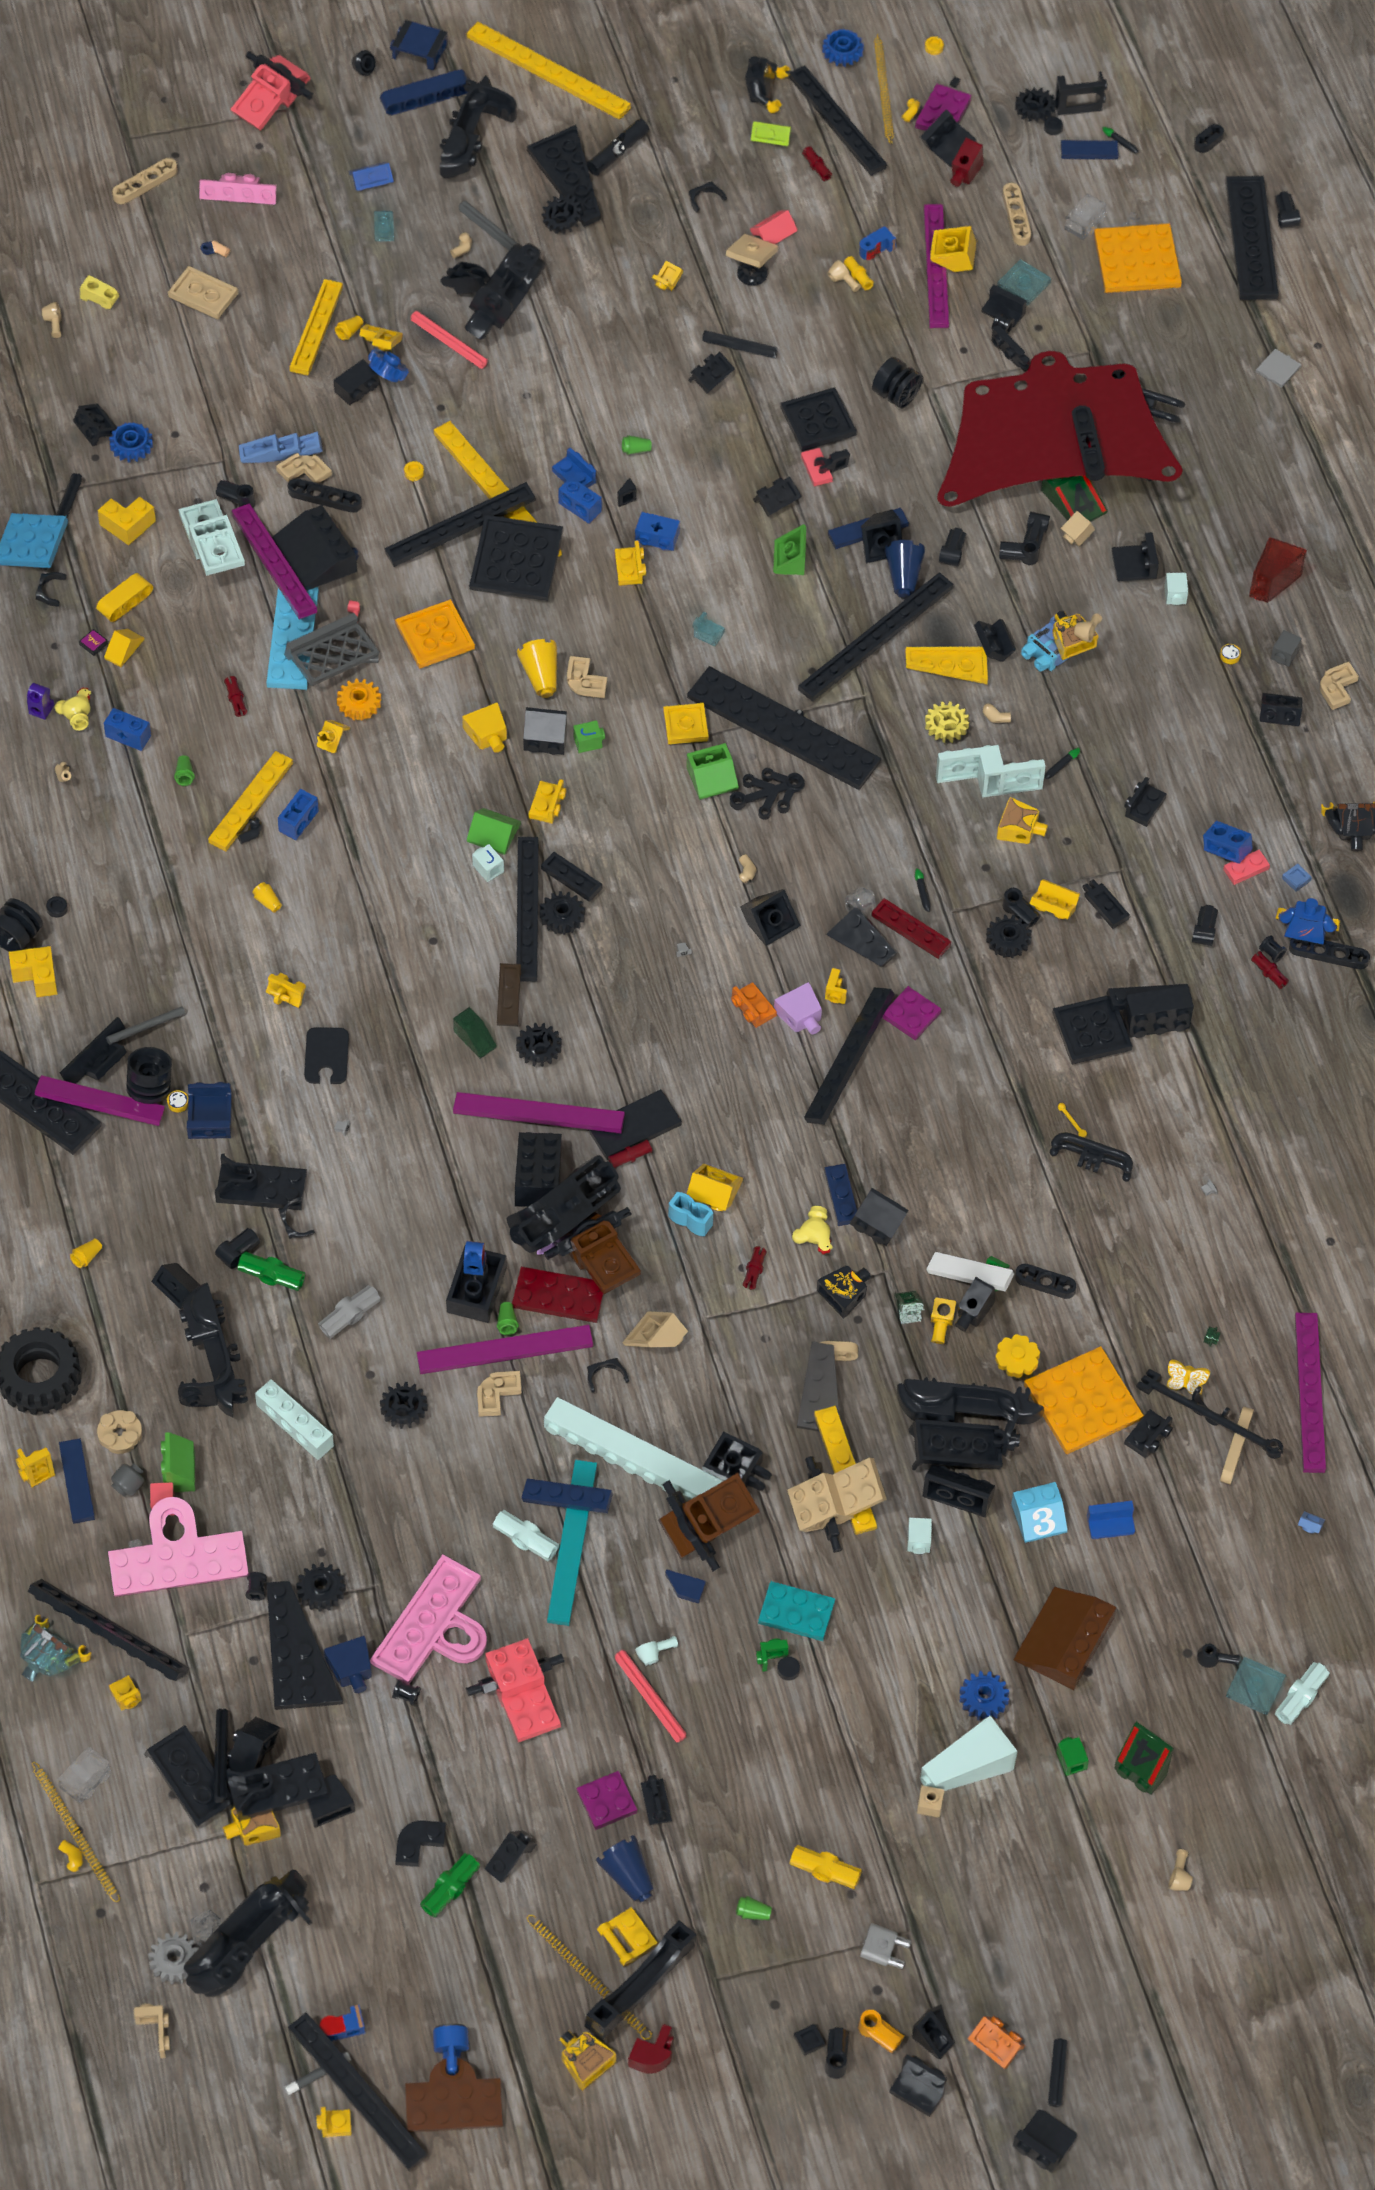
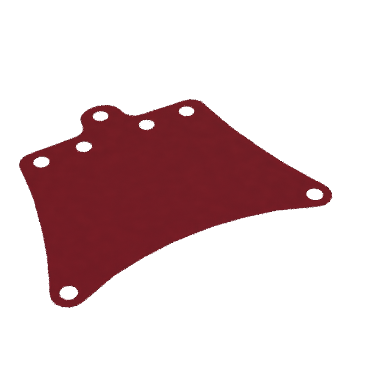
(1031, 435)

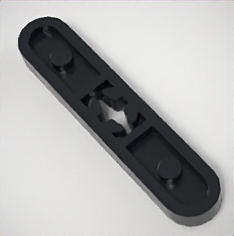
(1085, 429)

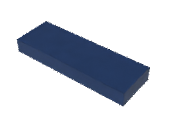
(1089, 149)

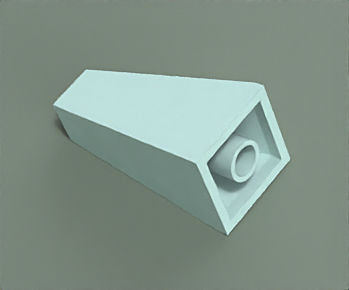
(973, 1757)

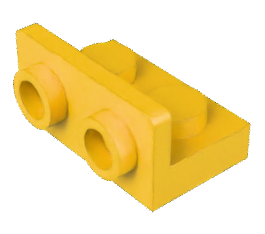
(629, 565)
(547, 800)
(36, 1467)

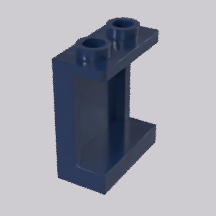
(209, 1110)

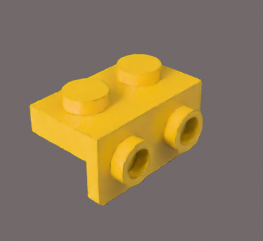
(1055, 899)

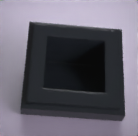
(626, 493)

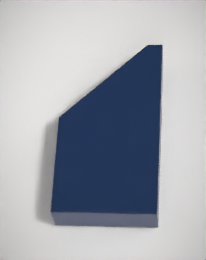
(686, 1586)

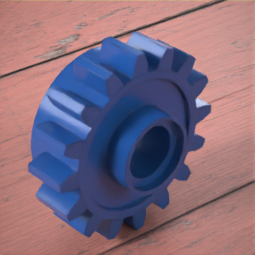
(842, 47)
(387, 365)
(131, 441)
(986, 1685)

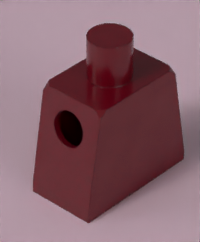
(967, 163)

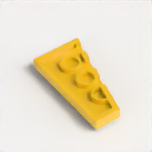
(954, 662)

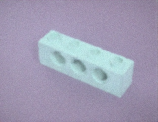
(294, 1419)

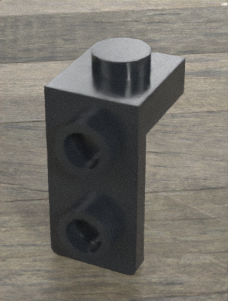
(509, 1854)

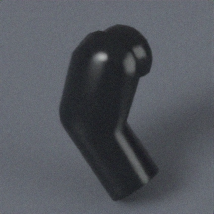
(252, 832)

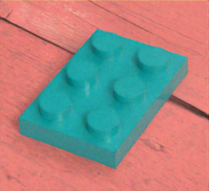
(796, 1611)

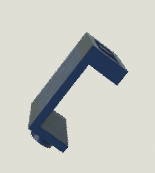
(420, 41)

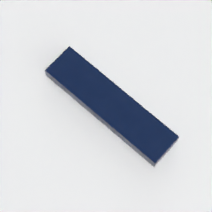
(851, 533)
(76, 1481)

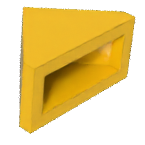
(122, 646)

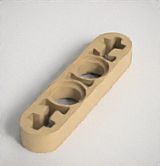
(142, 178)
(1014, 214)
(1236, 1447)

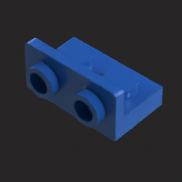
(576, 467)

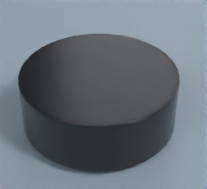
(1053, 126)
(56, 906)
(788, 1668)

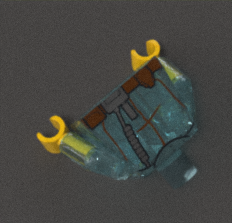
(47, 1651)

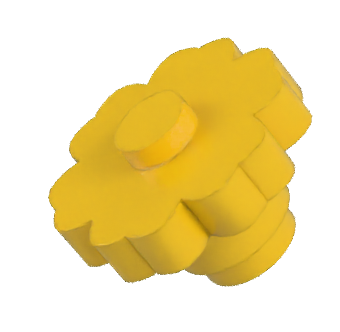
(1017, 1356)

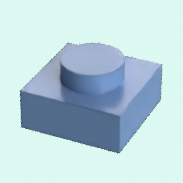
(1311, 1523)

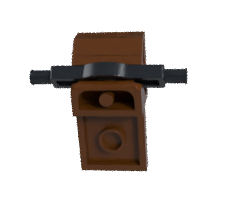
(598, 1250)
(706, 1517)

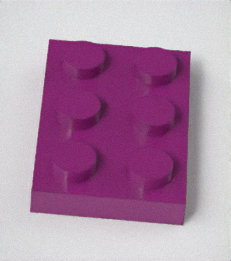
(942, 99)

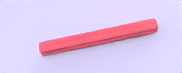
(449, 339)
(650, 1696)

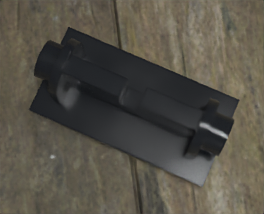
(656, 1800)

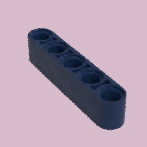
(424, 92)

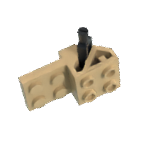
(835, 1498)

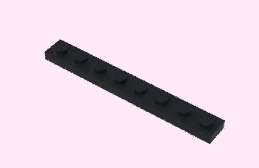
(837, 120)
(459, 524)
(527, 908)
(849, 1056)
(108, 1629)
(357, 2091)

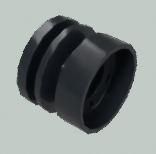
(897, 382)
(17, 925)
(148, 1075)

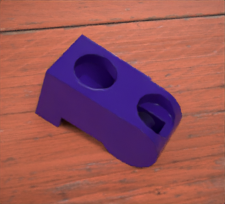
(39, 698)

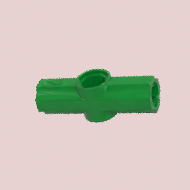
(271, 1271)
(450, 1885)

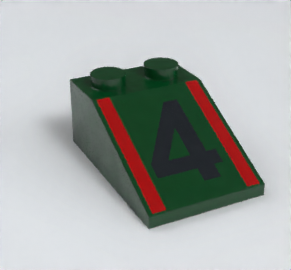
(1074, 495)
(1144, 1759)

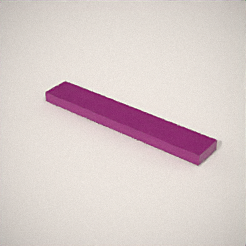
(99, 1100)

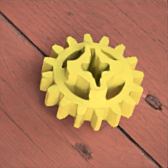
(946, 722)

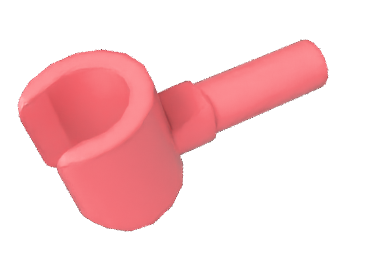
(353, 607)

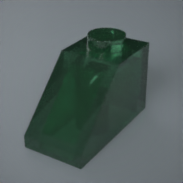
(473, 1032)

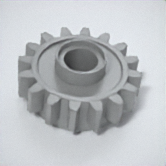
(164, 1951)

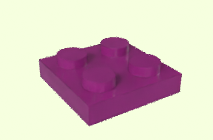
(911, 1013)
(606, 1800)

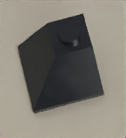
(878, 532)
(770, 916)

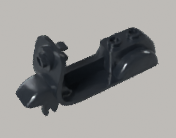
(462, 144)
(506, 289)
(564, 1205)
(204, 1328)
(941, 1400)
(231, 1947)

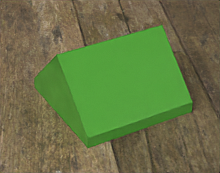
(790, 552)
(492, 829)

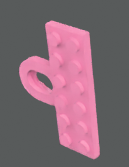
(177, 1562)
(426, 1620)

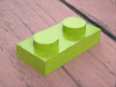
(770, 133)

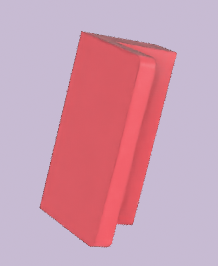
(775, 227)

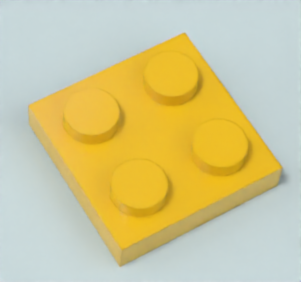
(685, 723)

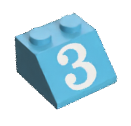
(1039, 1512)

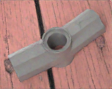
(349, 1311)

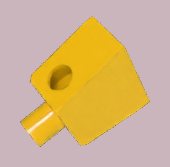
(486, 727)

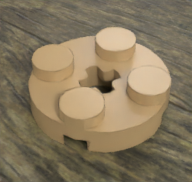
(113, 1421)

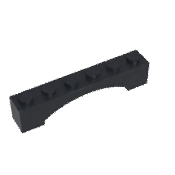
(615, 2007)

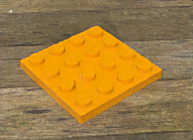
(1137, 258)
(1084, 1400)

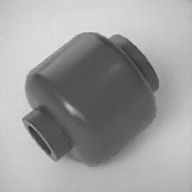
(127, 1479)

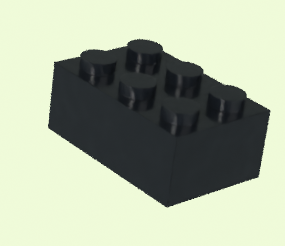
(1158, 1011)
(473, 1294)

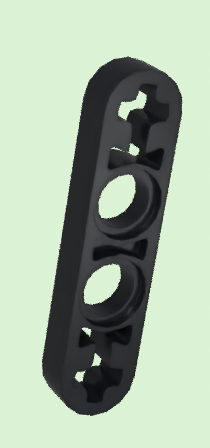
(325, 493)
(1328, 956)

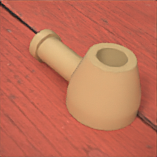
(839, 272)
(52, 313)
(1086, 629)
(1180, 1879)

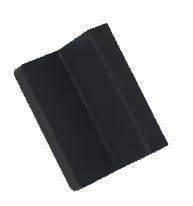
(1006, 303)
(174, 1282)

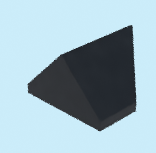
(933, 2032)

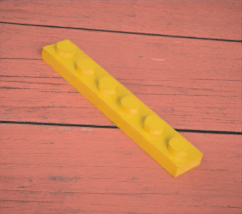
(316, 327)
(250, 801)
(841, 1458)

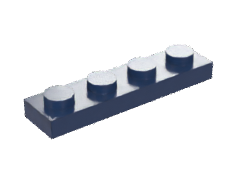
(567, 1495)

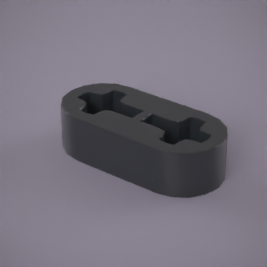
(1206, 136)

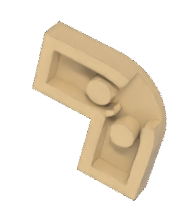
(310, 465)
(581, 682)
(1333, 685)
(495, 1386)

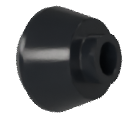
(364, 62)

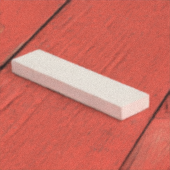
(967, 1270)

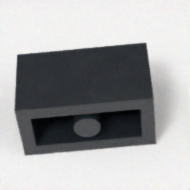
(356, 382)

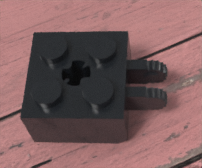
(736, 1456)

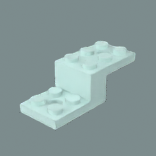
(211, 537)
(988, 767)

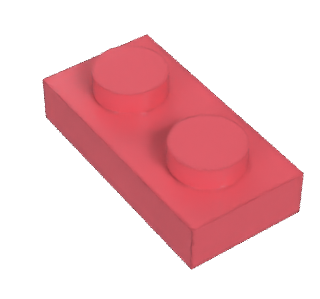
(1250, 866)

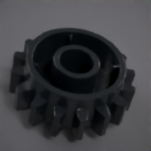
(560, 923)
(1008, 936)
(321, 1576)

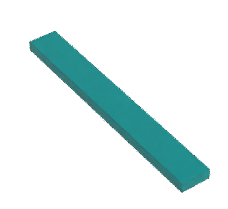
(570, 1550)

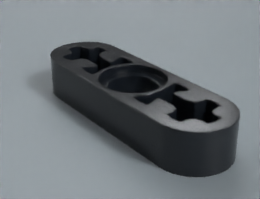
(1049, 1289)

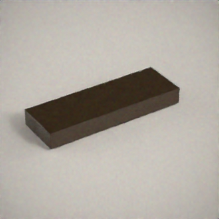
(508, 994)

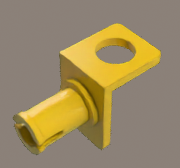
(331, 735)
(940, 1321)

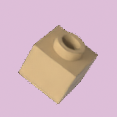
(927, 1806)

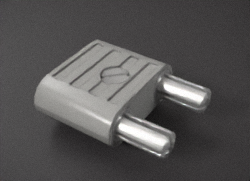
(879, 1946)

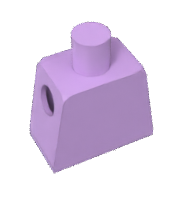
(800, 1009)

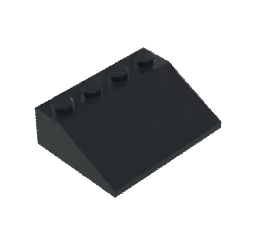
(316, 548)

